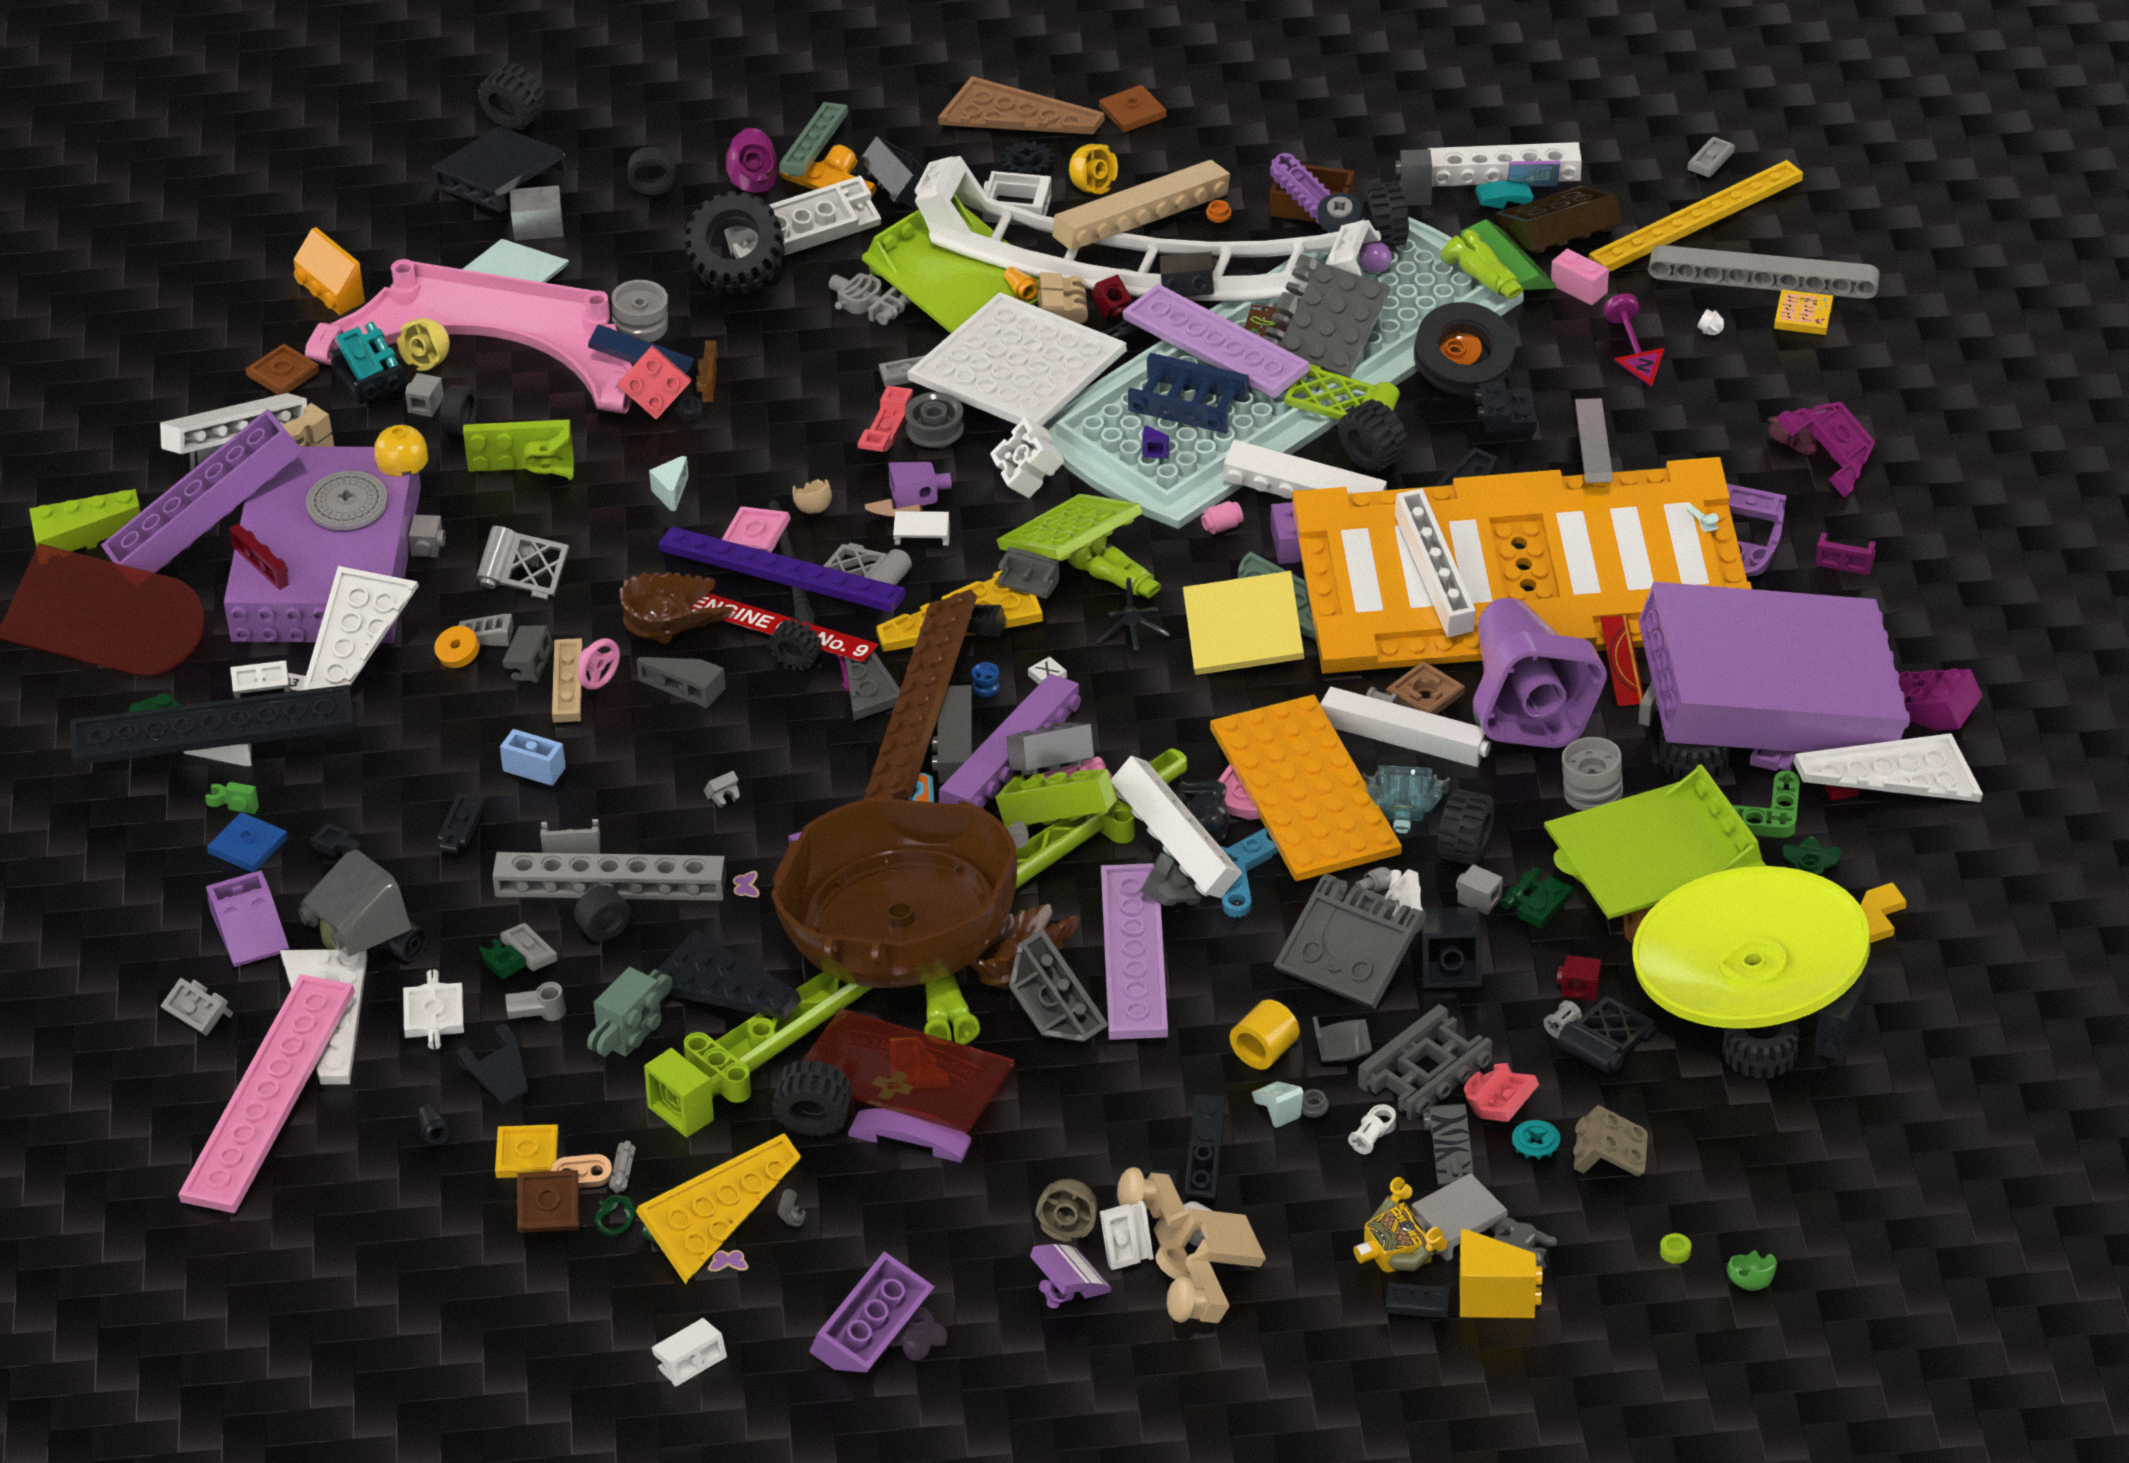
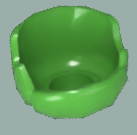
(1751, 1271)

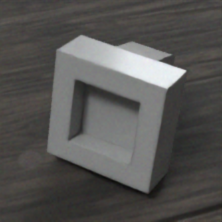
(722, 785)

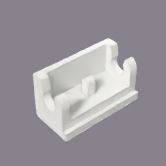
(921, 525)
(260, 677)
(690, 1351)

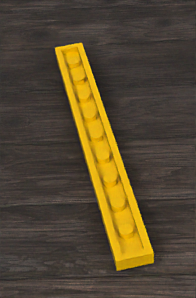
(1697, 215)

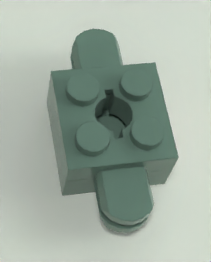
(628, 1011)

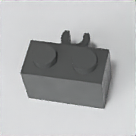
(1415, 176)

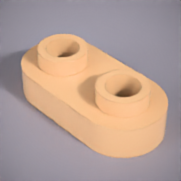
(586, 1166)

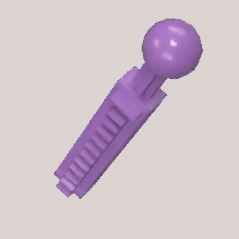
(1306, 189)

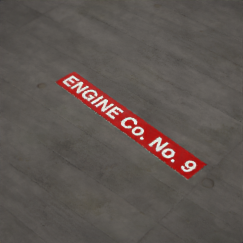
(767, 622)

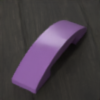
(879, 1122)

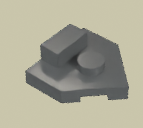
(1169, 884)

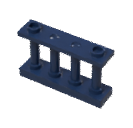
(1192, 376)

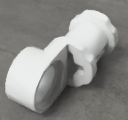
(1372, 1128)

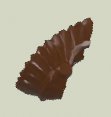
(659, 605)
(997, 961)

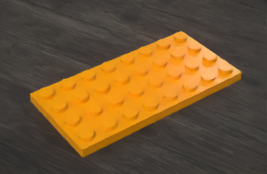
(1305, 787)

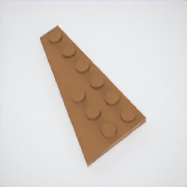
(1004, 107)

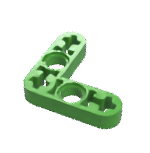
(1776, 814)

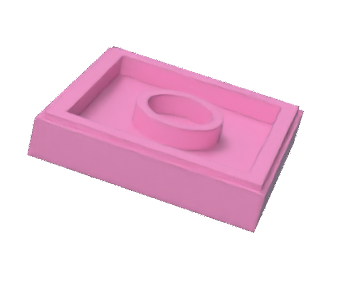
(757, 528)

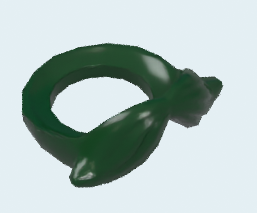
(608, 1206)

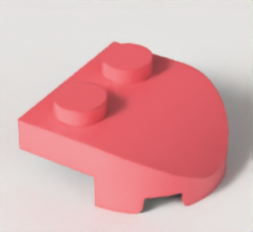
(1498, 1092)

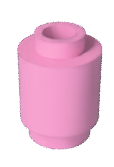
(1222, 517)

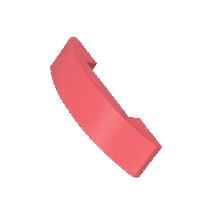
(888, 420)

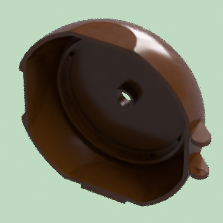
(888, 859)

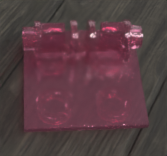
(1803, 440)

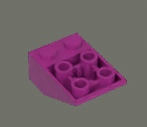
(1940, 697)

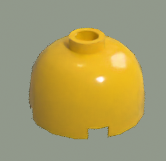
(1093, 168)
(400, 450)

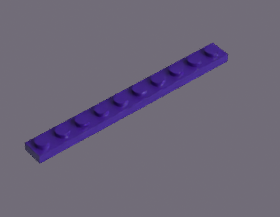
(782, 569)

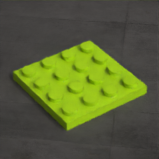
(1071, 526)

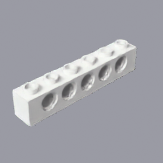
(1490, 163)

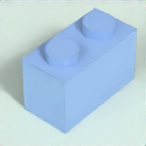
(532, 757)

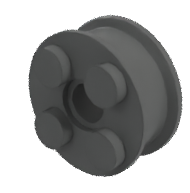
(934, 420)

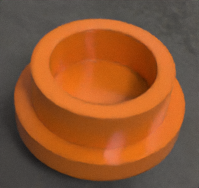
(1218, 211)

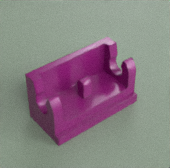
(1845, 556)

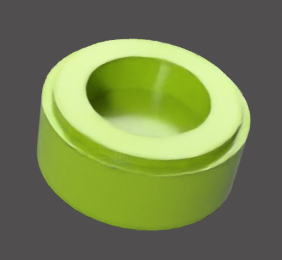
(1675, 1248)

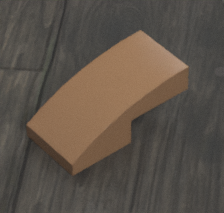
(887, 508)

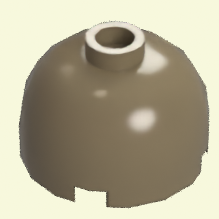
(1067, 1210)

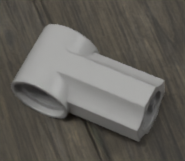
(546, 1001)

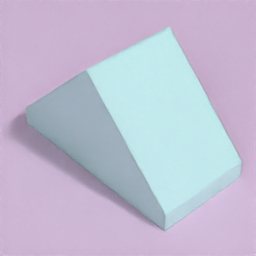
(669, 481)

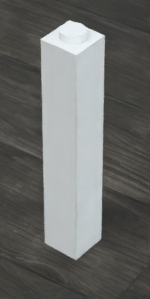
(1405, 727)

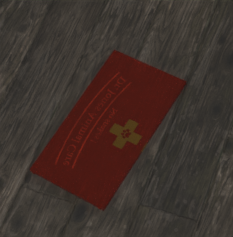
(911, 1069)

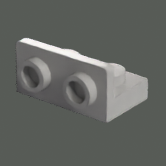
(195, 1006)

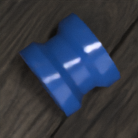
(985, 679)

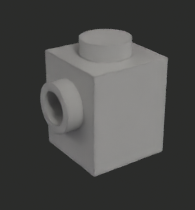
(424, 394)
(426, 536)
(1479, 889)

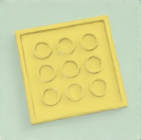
(1243, 623)

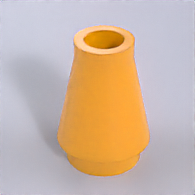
(1021, 284)

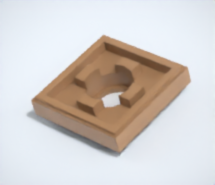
(1427, 679)

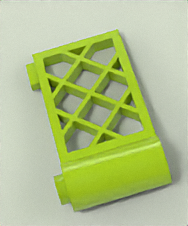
(1383, 391)

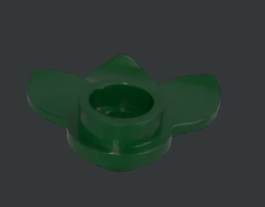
(1811, 856)

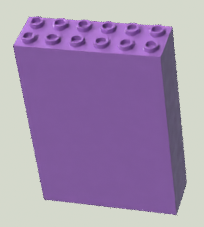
(312, 553)
(1770, 668)

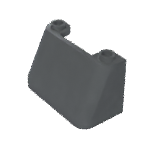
(357, 903)

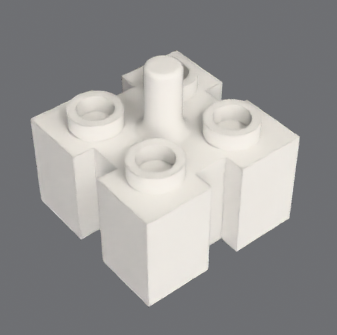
(1027, 457)

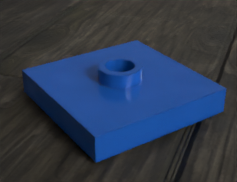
(247, 842)

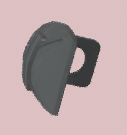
(1343, 1040)

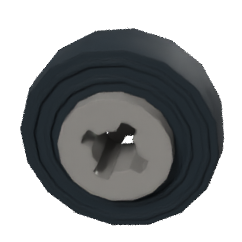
(1339, 210)

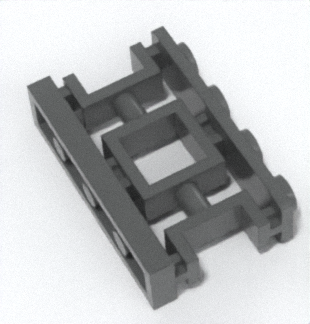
(1411, 1047)

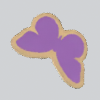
(744, 884)
(722, 1259)

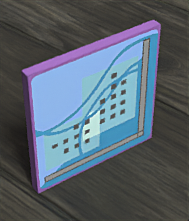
(1536, 173)

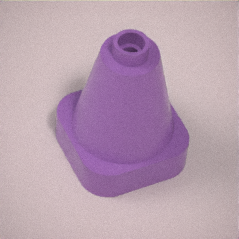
(1534, 681)

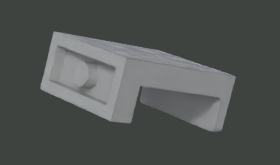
(1458, 1207)

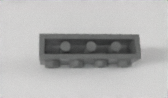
(953, 731)

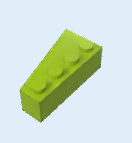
(83, 521)
(1056, 797)

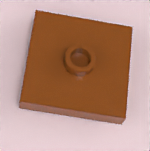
(1132, 108)
(282, 370)

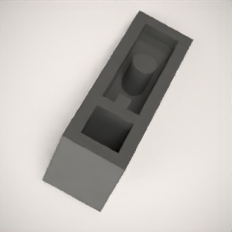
(686, 678)

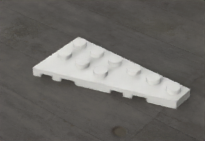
(354, 623)
(1907, 766)
(337, 1057)

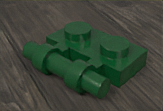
(1544, 901)

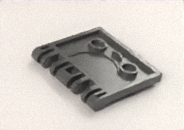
(1331, 316)
(1349, 943)

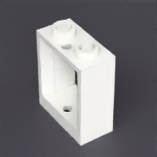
(1021, 186)

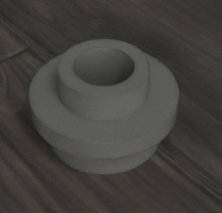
(1314, 1103)

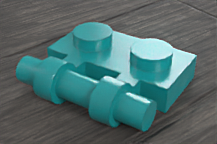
(359, 353)

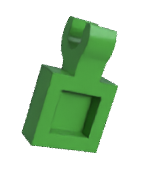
(237, 796)

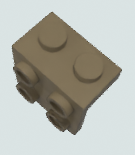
(1611, 1138)

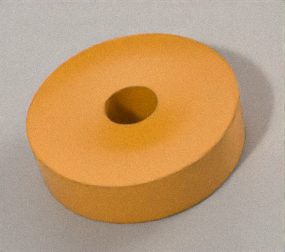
(459, 656)

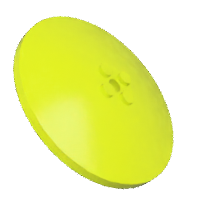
(1790, 925)

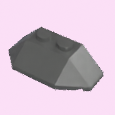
(1052, 992)

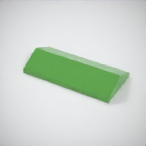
(1529, 274)

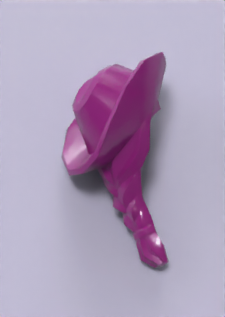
(752, 161)

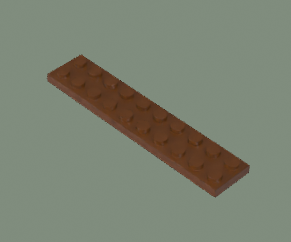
(921, 697)

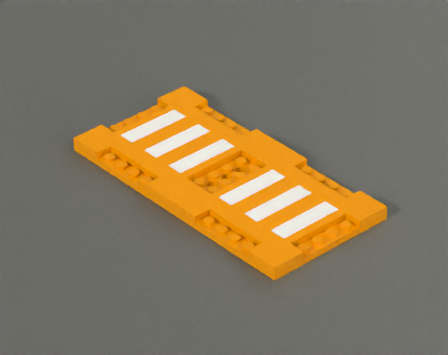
(1585, 544)

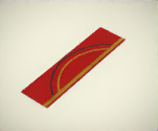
(1622, 660)

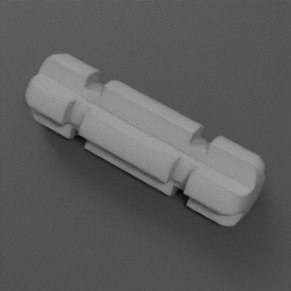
(622, 1166)

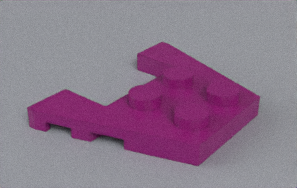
(1839, 434)

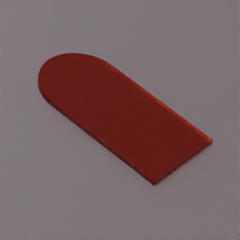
(104, 613)

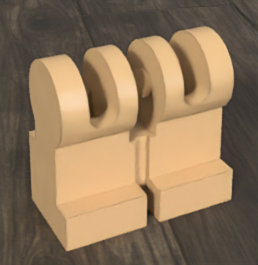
(1063, 296)
(311, 428)

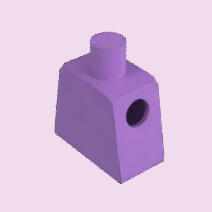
(916, 483)

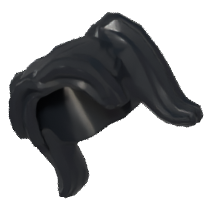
(1209, 806)

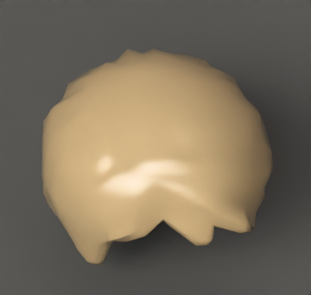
(813, 498)

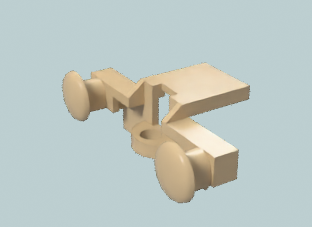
(1228, 1240)

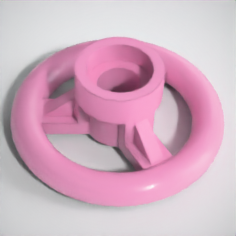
(595, 662)

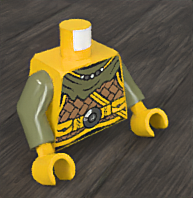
(1396, 1236)

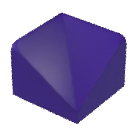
(1155, 443)

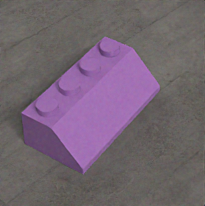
(871, 1316)

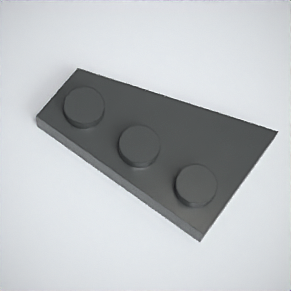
(870, 686)

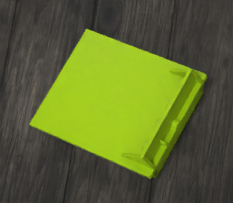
(933, 277)
(1654, 842)

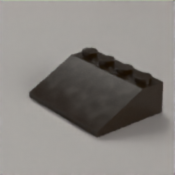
(1560, 218)

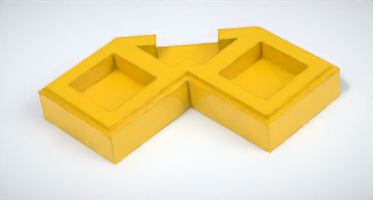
(1876, 905)

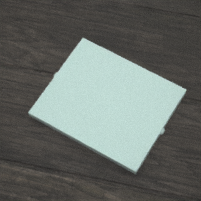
(517, 262)

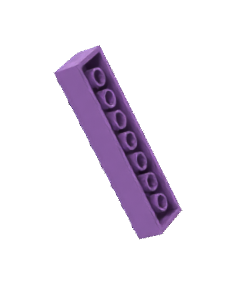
(204, 495)

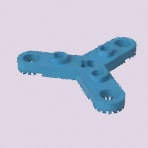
(1245, 856)

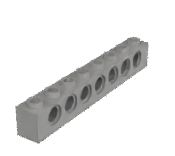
(630, 874)

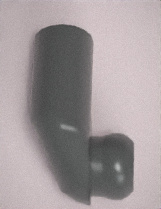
(787, 1210)

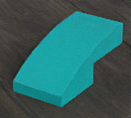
(1499, 192)

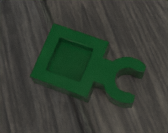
(501, 960)

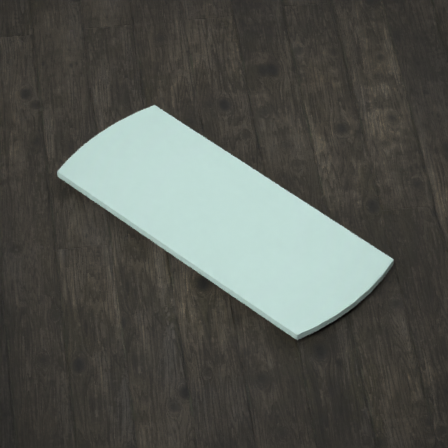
(1105, 439)

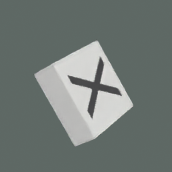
(1042, 669)

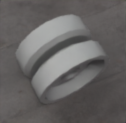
(640, 309)

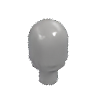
(1375, 880)

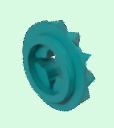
(1538, 1131)

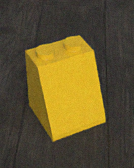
(1497, 1278)

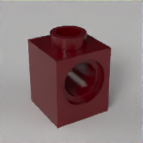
(1113, 288)
(1580, 977)

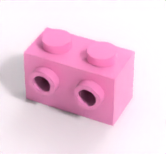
(1580, 276)

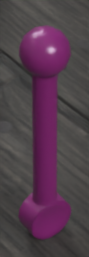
(845, 684)

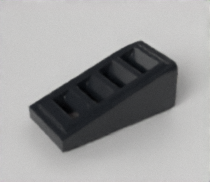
(987, 620)

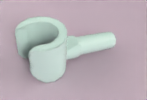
(1707, 522)

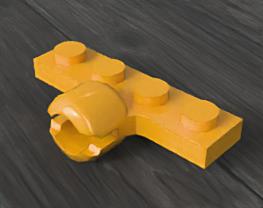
(831, 170)

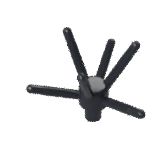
(1131, 617)

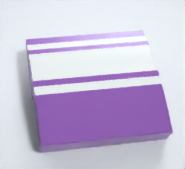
(1069, 1270)

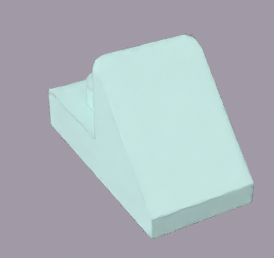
(1282, 1101)

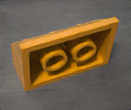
(329, 272)

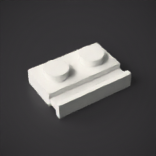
(1126, 1235)

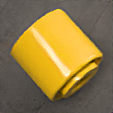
(1264, 1034)

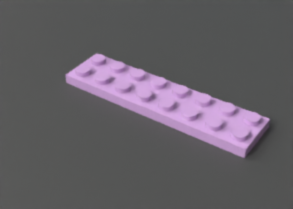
(1216, 340)
(1133, 955)

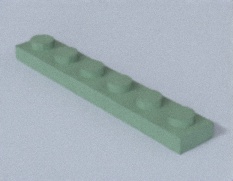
(813, 139)

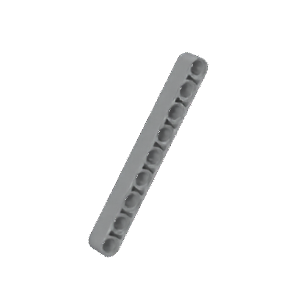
(1764, 271)

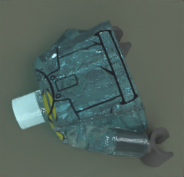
(1405, 793)

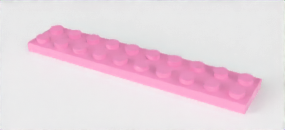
(266, 1094)

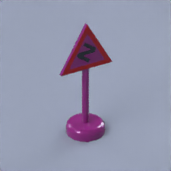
(1641, 364)

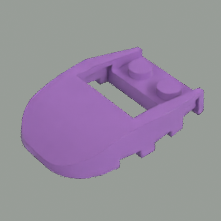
(1762, 506)

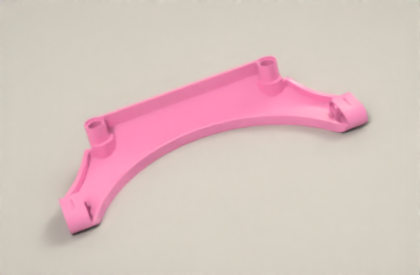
(477, 303)

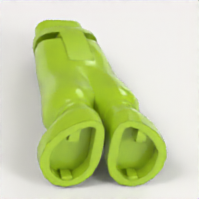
(1481, 263)
(1114, 566)
(948, 1006)

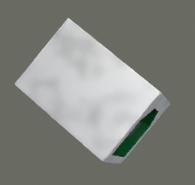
(536, 213)

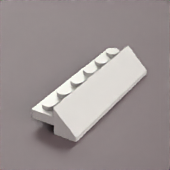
(814, 218)

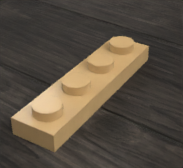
(566, 684)

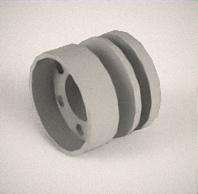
(1592, 772)

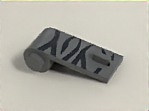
(1450, 1141)

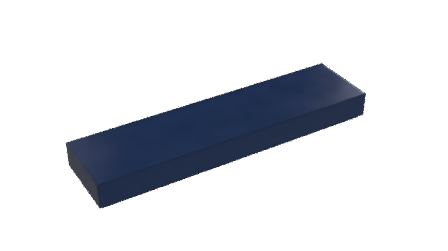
(632, 348)

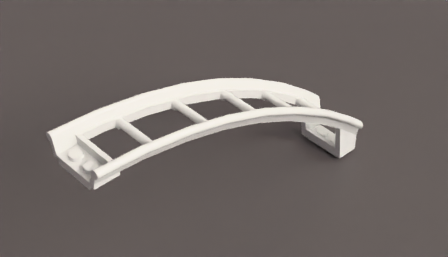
(951, 232)

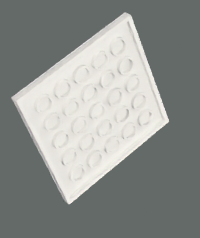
(1017, 361)

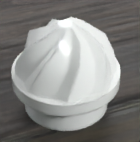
(1711, 323)

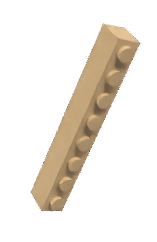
(1140, 205)

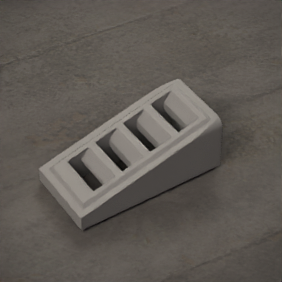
(492, 630)

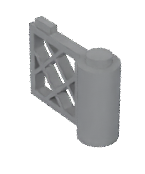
(500, 559)
(888, 567)

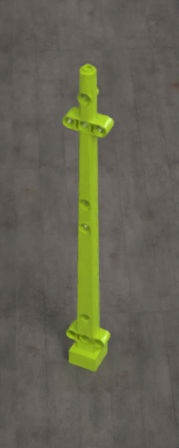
(684, 1088)

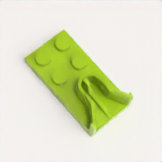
(530, 445)

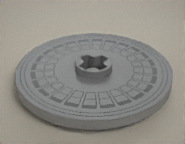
(364, 494)

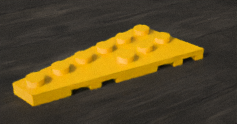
(1018, 607)
(706, 1210)

